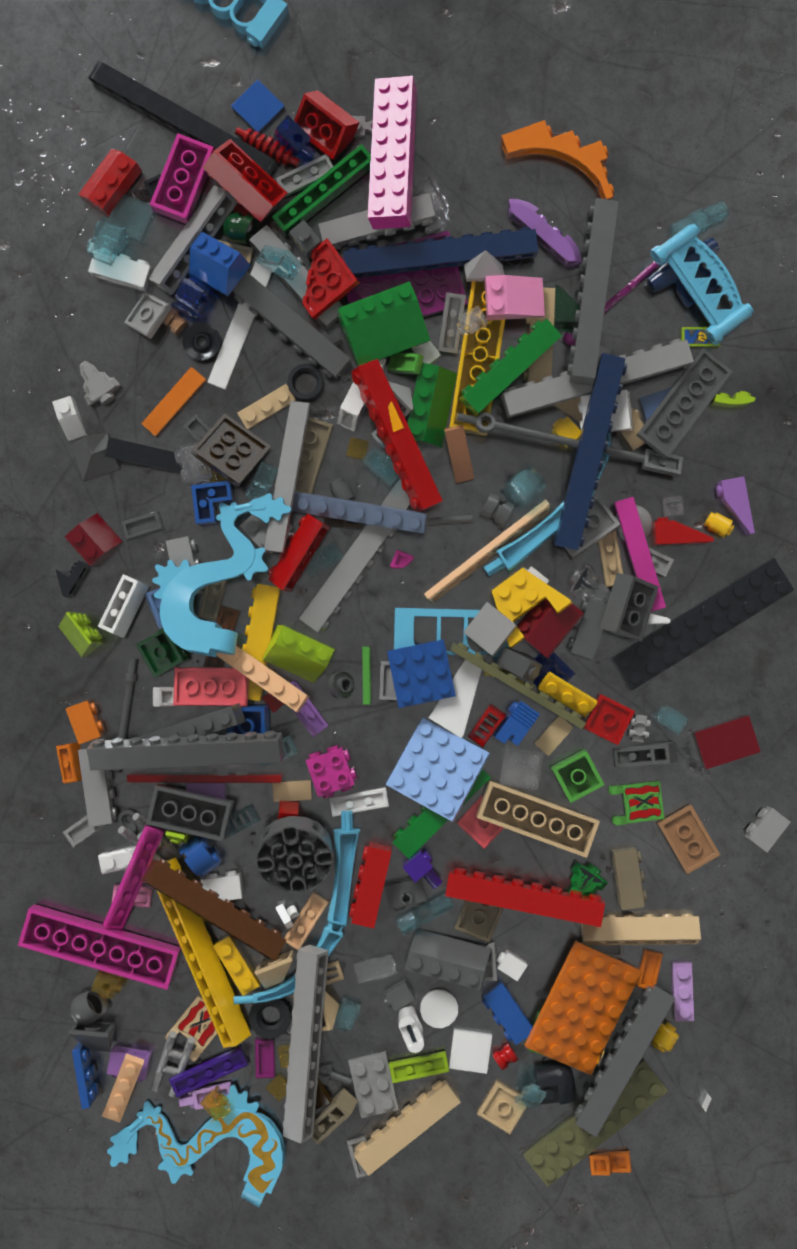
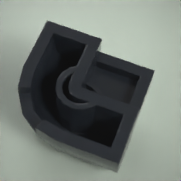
(556, 1080)

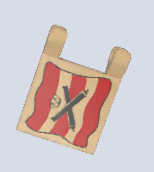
(196, 1024)

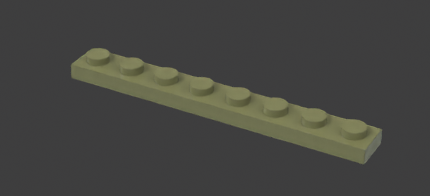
(511, 680)

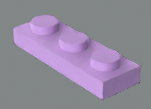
(683, 991)

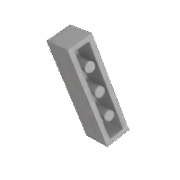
(97, 793)

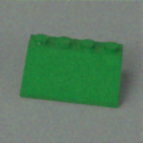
(383, 324)

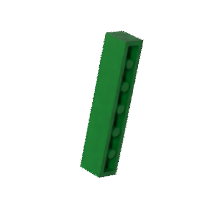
(323, 190)
(507, 369)
(427, 823)

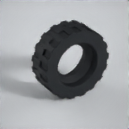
(270, 1031)

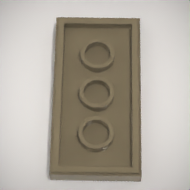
(313, 453)

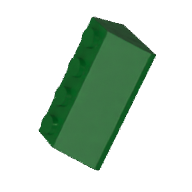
(431, 404)

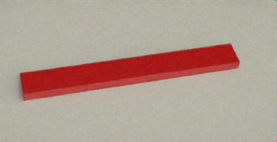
(202, 778)

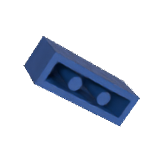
(507, 1012)

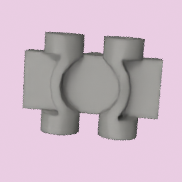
(639, 724)

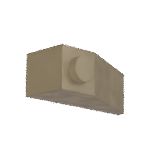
(333, 1115)

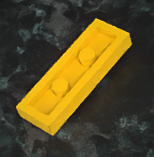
(567, 694)

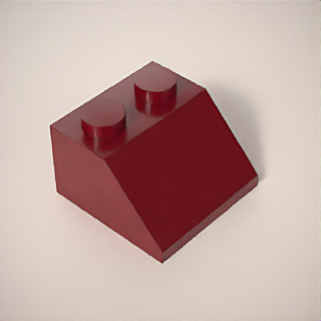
(93, 539)

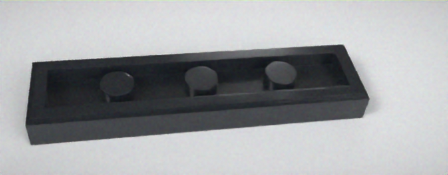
(142, 455)

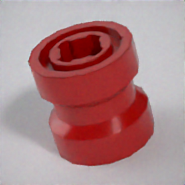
(505, 1056)

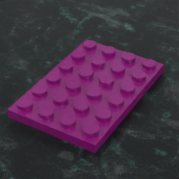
(428, 285)

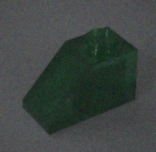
(564, 309)

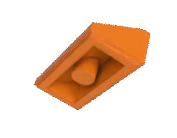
(69, 762)

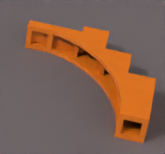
(538, 140)

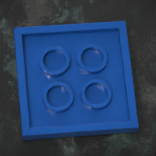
(421, 673)

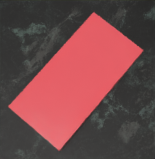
(209, 687)

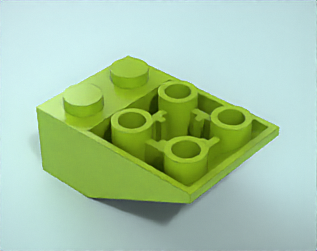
(80, 633)

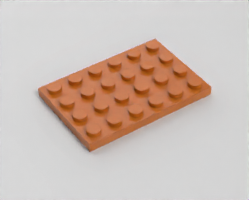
(583, 1007)

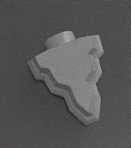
(97, 385)

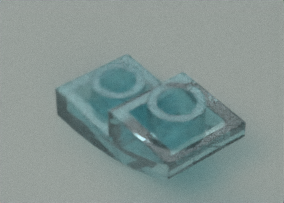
(530, 1096)

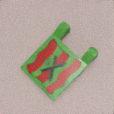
(641, 802)

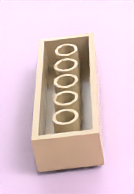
(537, 818)

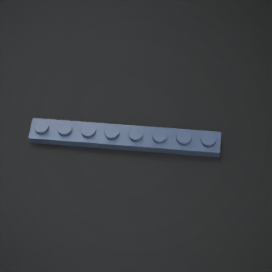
(360, 512)

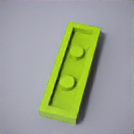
(418, 1067)

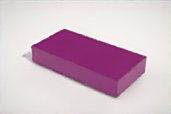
(265, 1057)

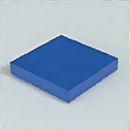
(258, 106)

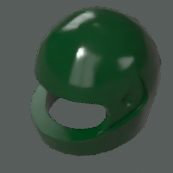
(236, 226)

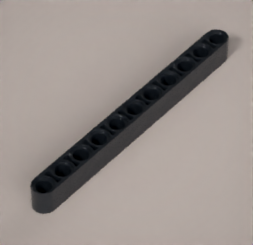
(170, 112)

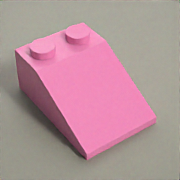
(513, 297)

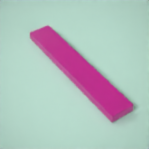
(638, 546)
(132, 878)

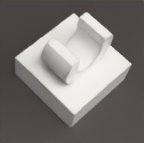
(287, 915)

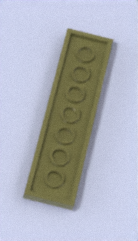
(570, 1143)

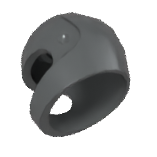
(84, 1012)

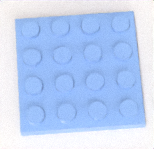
(438, 769)

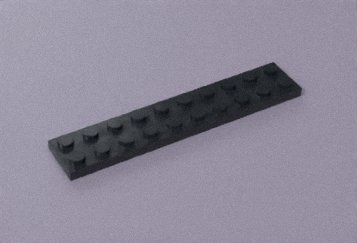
(702, 624)

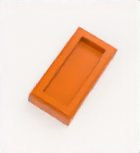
(650, 968)

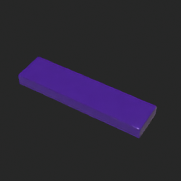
(208, 1071)

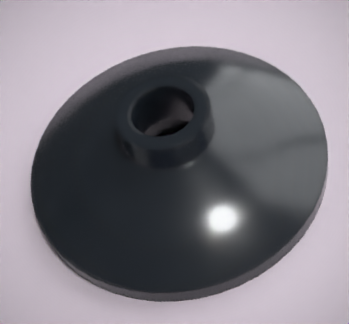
(196, 333)

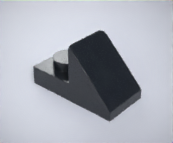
(69, 583)

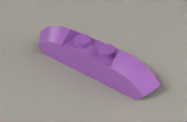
(549, 237)

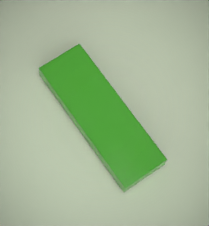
(366, 661)

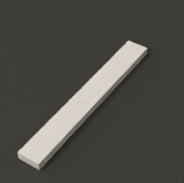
(236, 335)

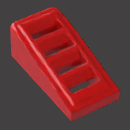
(496, 712)

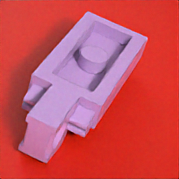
(195, 1097)

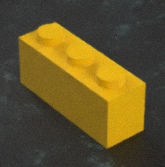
(237, 964)

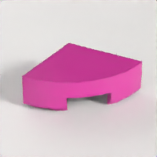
(401, 560)

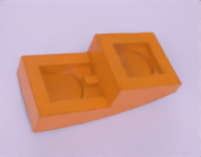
(610, 1162)

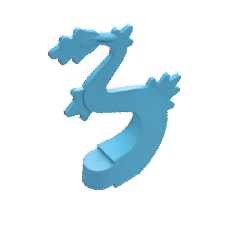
(182, 583)

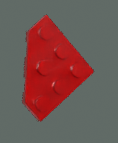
(327, 279)

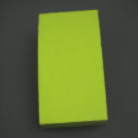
(738, 400)
(177, 837)

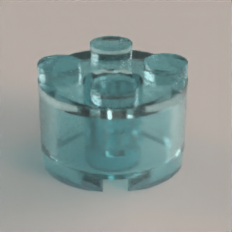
(524, 485)

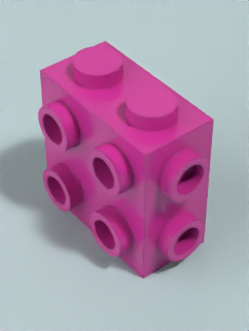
(331, 771)

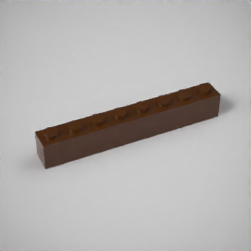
(213, 909)

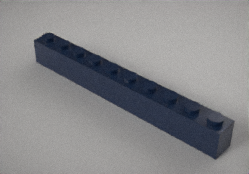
(440, 253)
(589, 451)

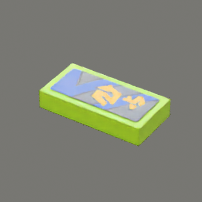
(696, 337)

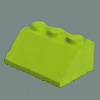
(297, 653)

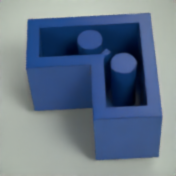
(205, 500)

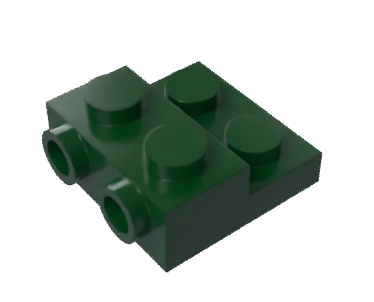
(161, 653)

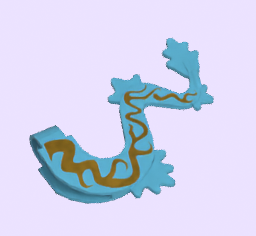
(243, 1122)

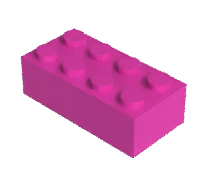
(182, 179)

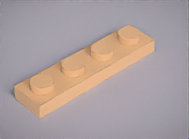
(123, 1088)

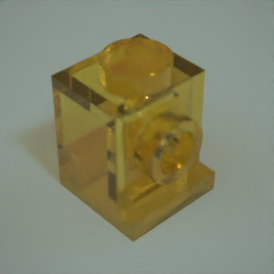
(216, 1104)

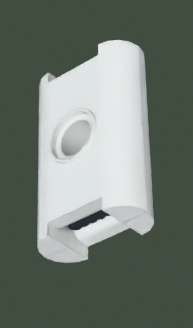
(411, 1028)

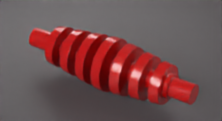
(268, 146)

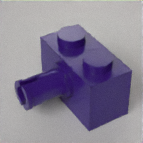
(421, 866)

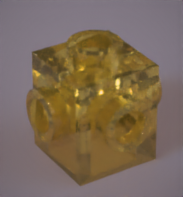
(107, 984)

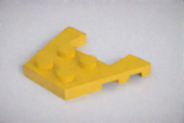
(521, 594)

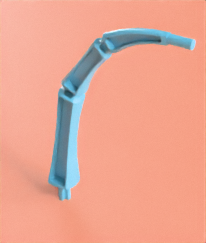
(517, 551)
(346, 845)

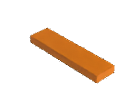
(173, 401)

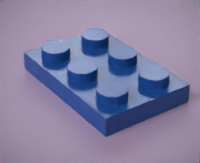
(85, 1075)

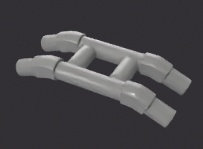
(128, 834)
(164, 1068)

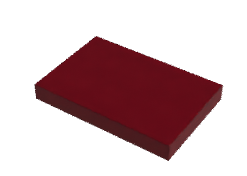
(727, 742)

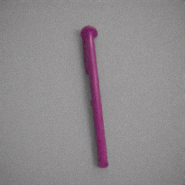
(621, 294)

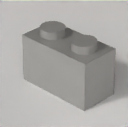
(767, 828)

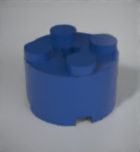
(200, 855)

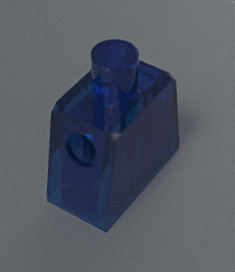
(289, 132)

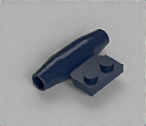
(666, 276)

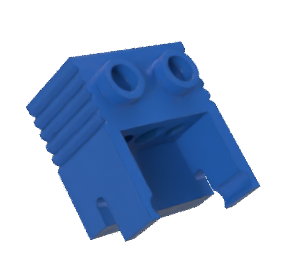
(516, 723)

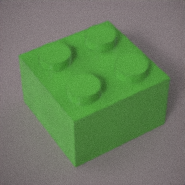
(577, 776)

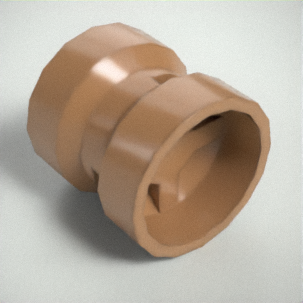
(175, 322)

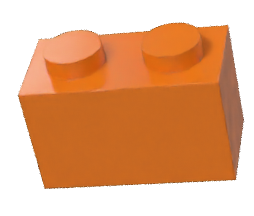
(85, 721)

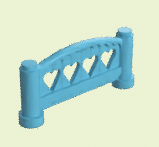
(674, 253)

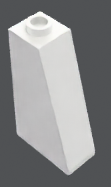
(353, 406)
(454, 711)

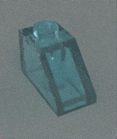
(279, 261)

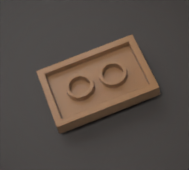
(688, 839)

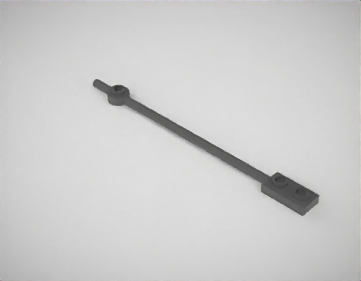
(650, 460)

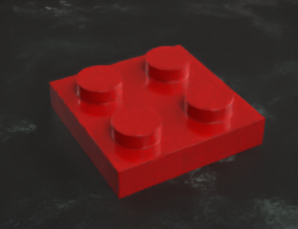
(609, 719)

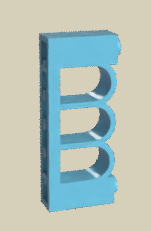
(261, 27)
(405, 626)

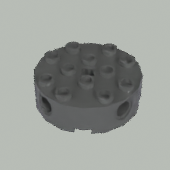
(294, 855)

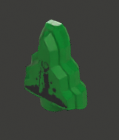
(586, 879)

